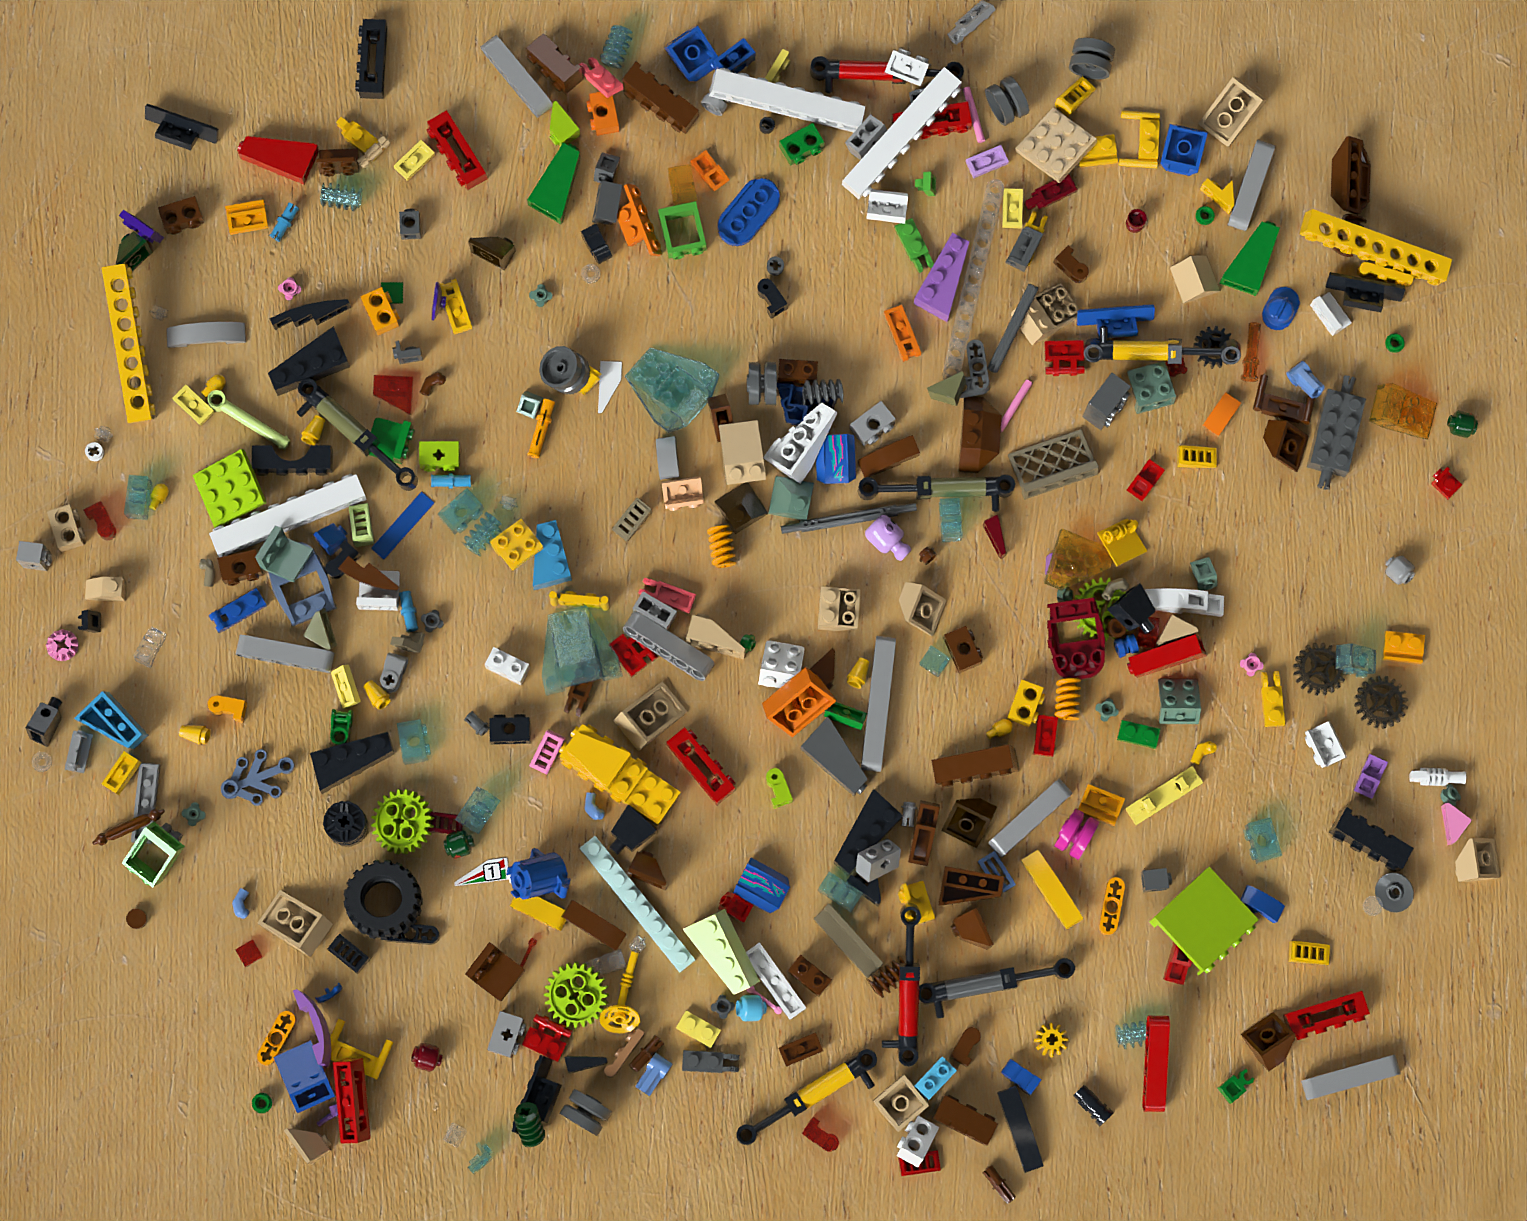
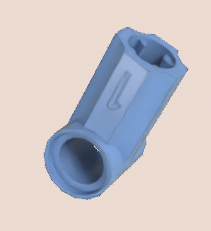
(1302, 376)
(656, 1070)

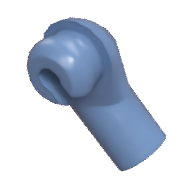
(591, 809)
(238, 904)

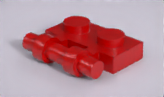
(1064, 351)
(629, 657)
(546, 1044)

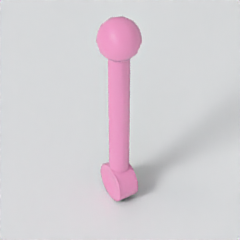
(777, 1009)

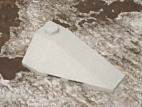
(799, 448)

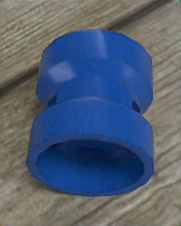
(1126, 645)

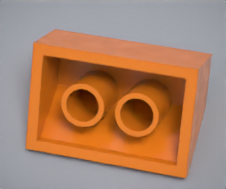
(798, 702)

